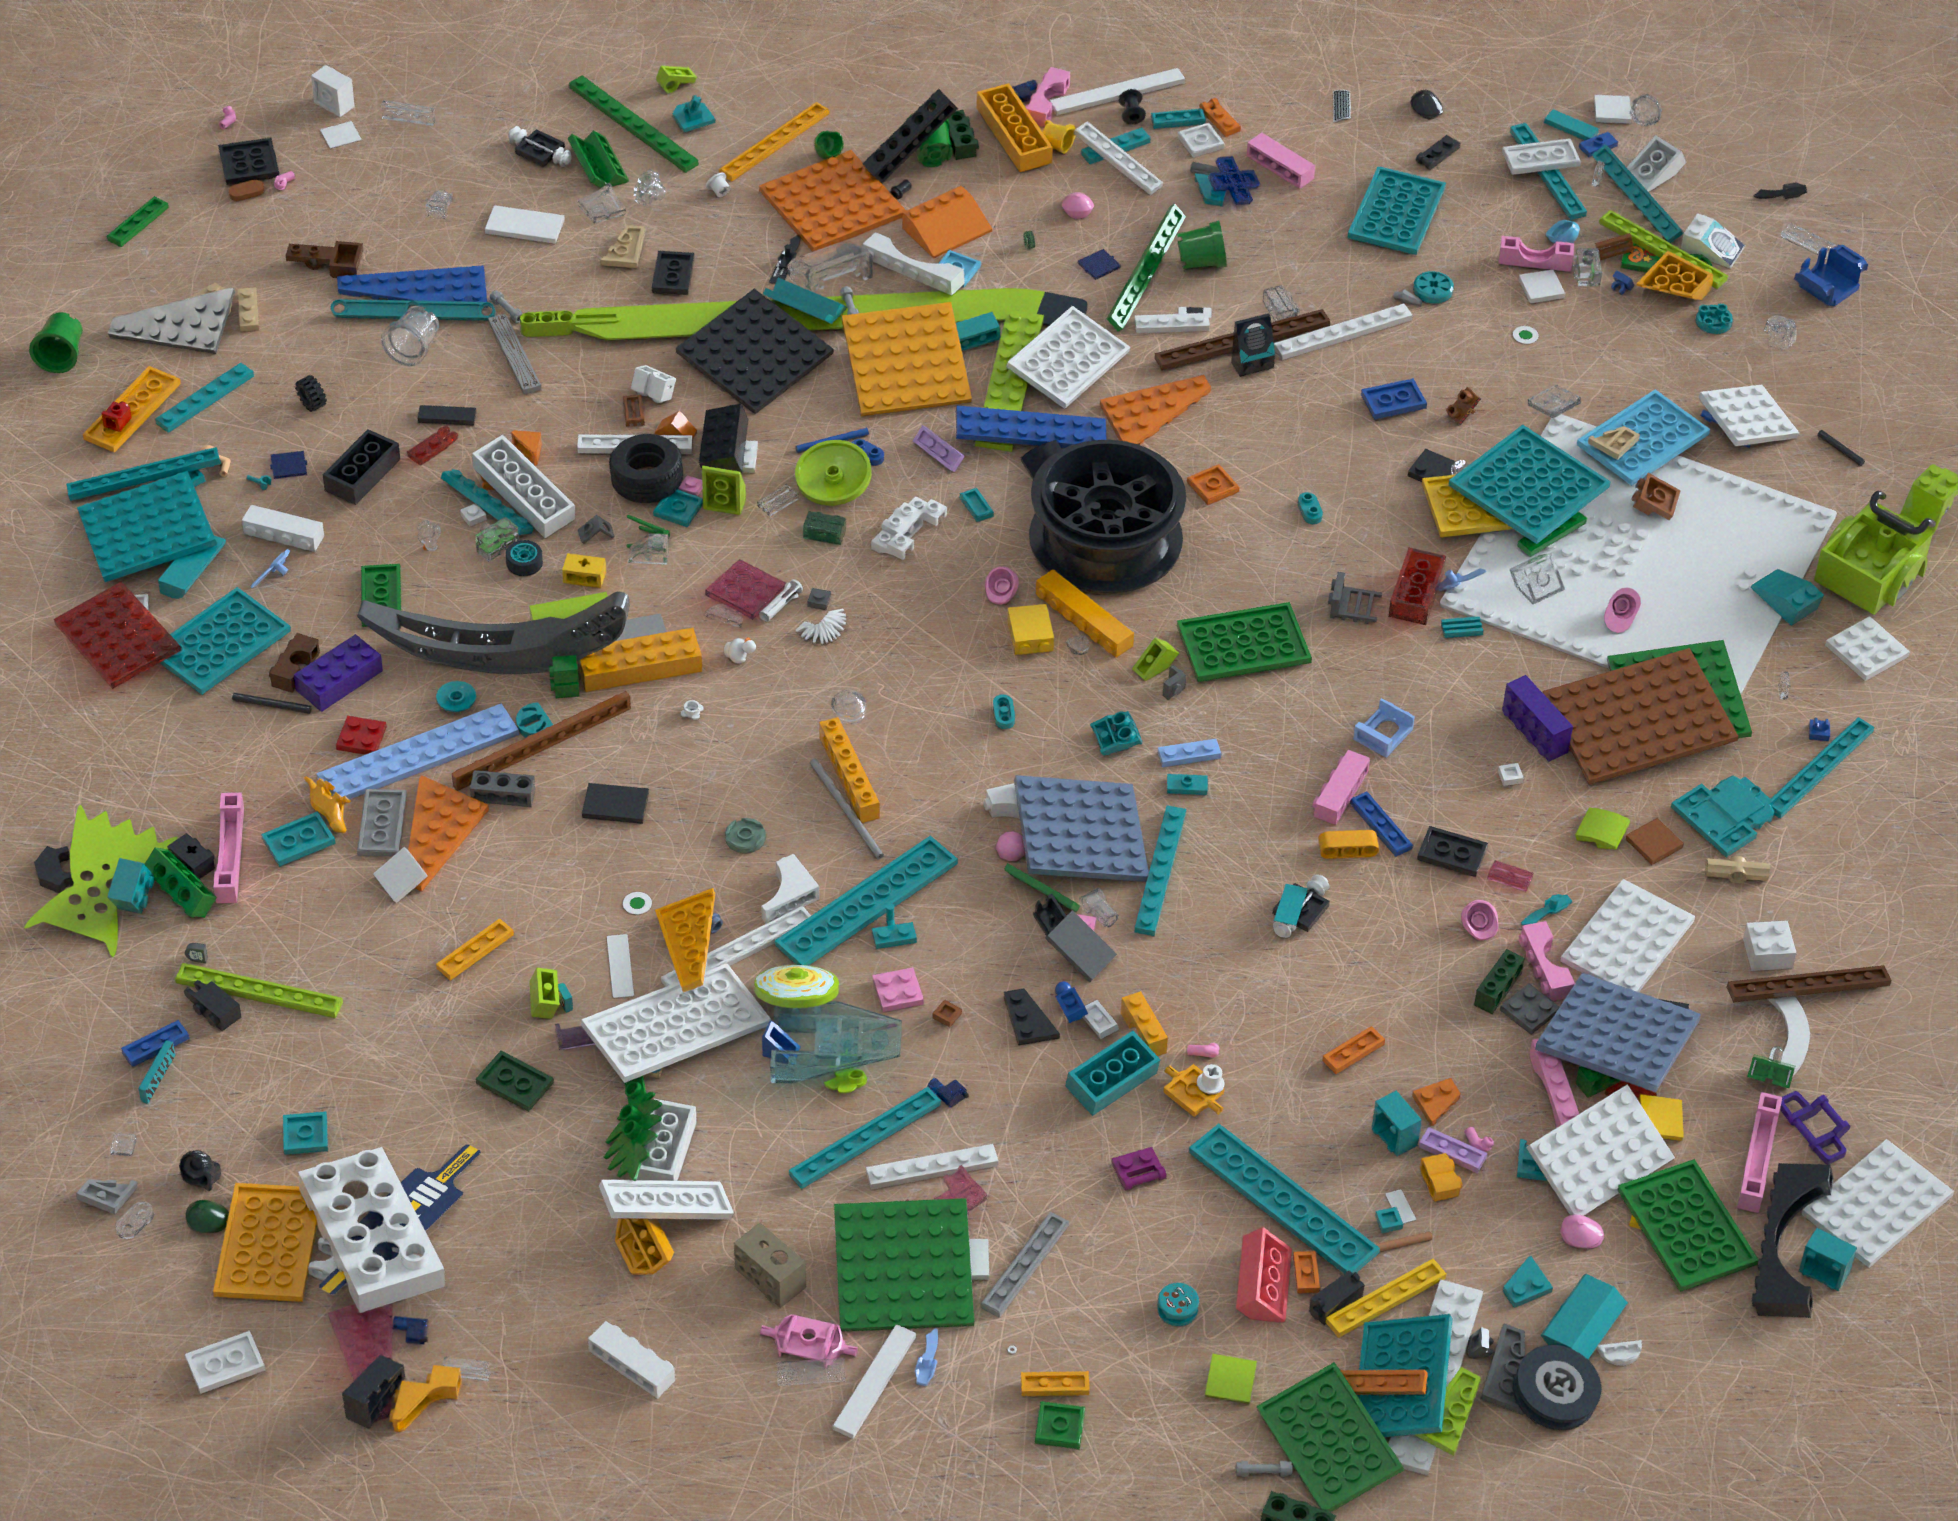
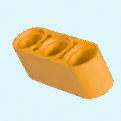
(1348, 844)

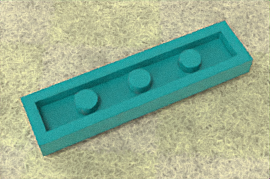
(1125, 141)

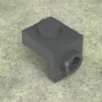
(1175, 683)

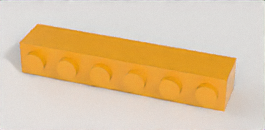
(1084, 613)

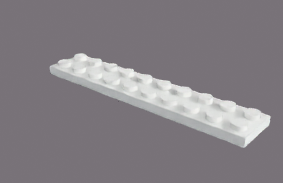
(1463, 1307)

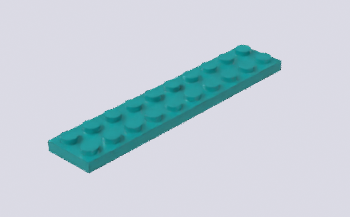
(866, 902)
(1284, 1200)

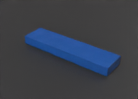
(1381, 824)

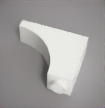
(1002, 801)
(795, 891)

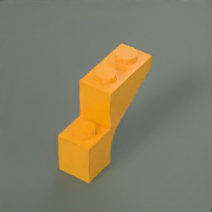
(415, 1397)

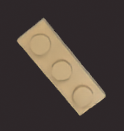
(248, 309)

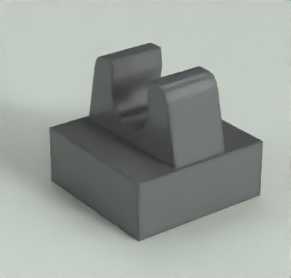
(1479, 1344)

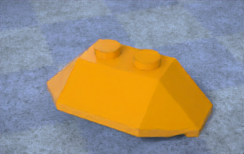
(643, 1245)

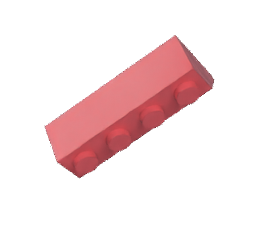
(1264, 1277)

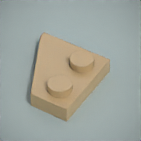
(1615, 442)

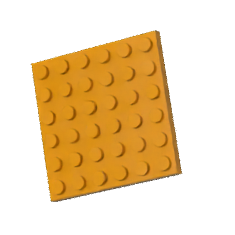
(906, 359)

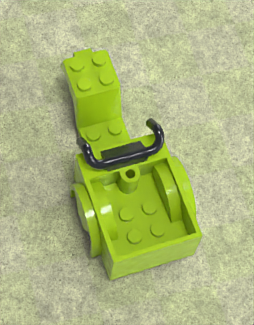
(1881, 553)

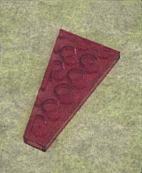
(364, 1338)

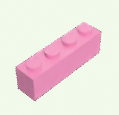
(1280, 160)
(1341, 787)

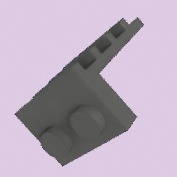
(1340, 600)

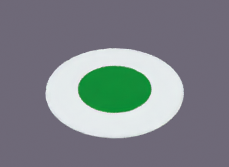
(1525, 334)
(637, 903)

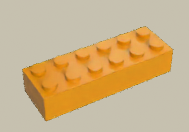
(1014, 127)
(642, 660)

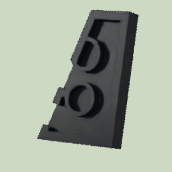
(1028, 1019)

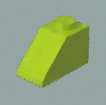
(1155, 659)

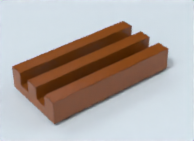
(1615, 248)
(634, 420)

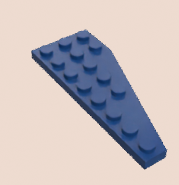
(443, 284)

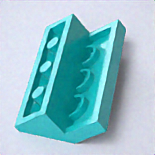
(805, 300)
(1585, 1316)

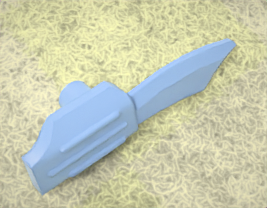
(275, 565)
(1453, 580)
(926, 1365)

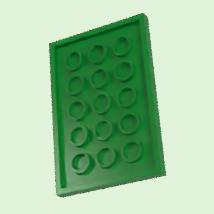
(1244, 641)
(1687, 1225)
(1330, 1438)

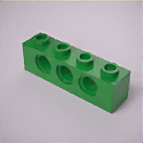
(180, 883)

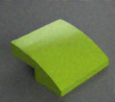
(1603, 828)
(1231, 1378)

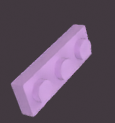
(938, 448)
(1458, 1151)

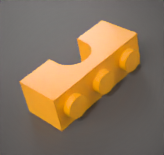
(1138, 1014)

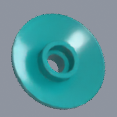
(456, 696)

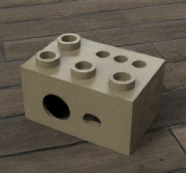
(757, 1265)

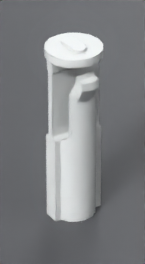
(780, 600)

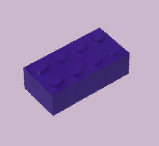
(338, 672)
(1537, 718)

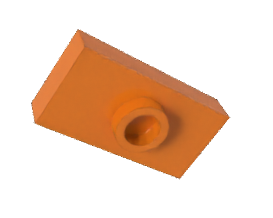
(1306, 1272)

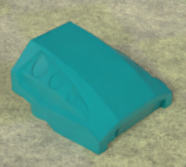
(1116, 733)

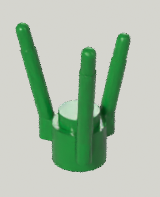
(652, 528)

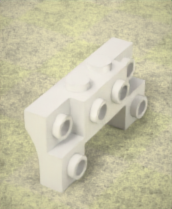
(904, 524)

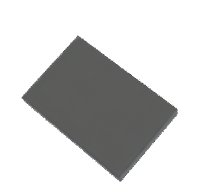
(1080, 946)

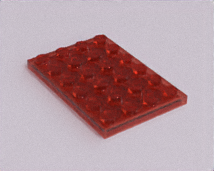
(117, 635)

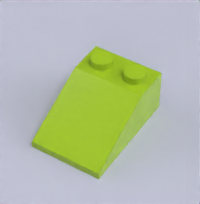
(723, 490)

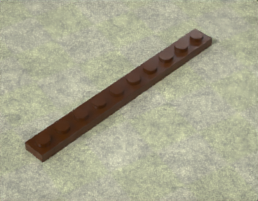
(1223, 344)

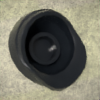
(1426, 104)

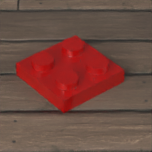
(361, 735)

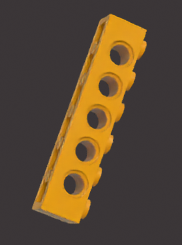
(849, 770)

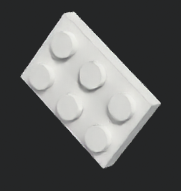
(225, 1362)

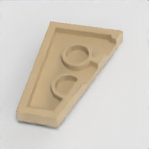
(626, 249)

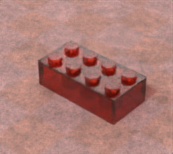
(1417, 586)

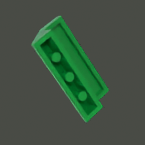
(598, 159)

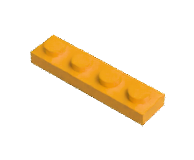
(474, 949)

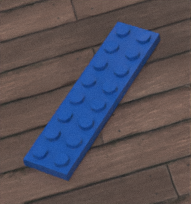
(1026, 427)

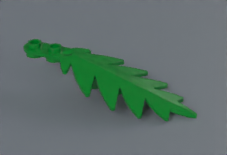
(633, 1130)

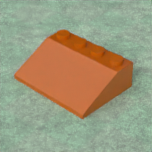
(946, 222)

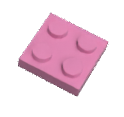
(898, 989)

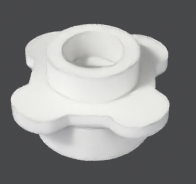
(692, 710)

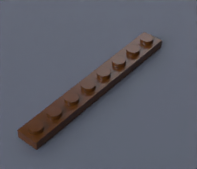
(1808, 983)

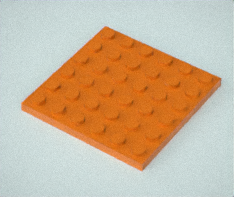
(832, 201)

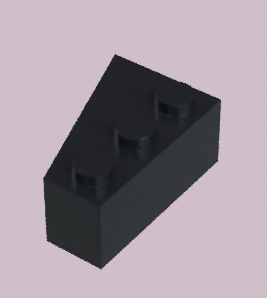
(372, 1391)

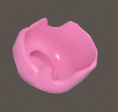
(1010, 846)

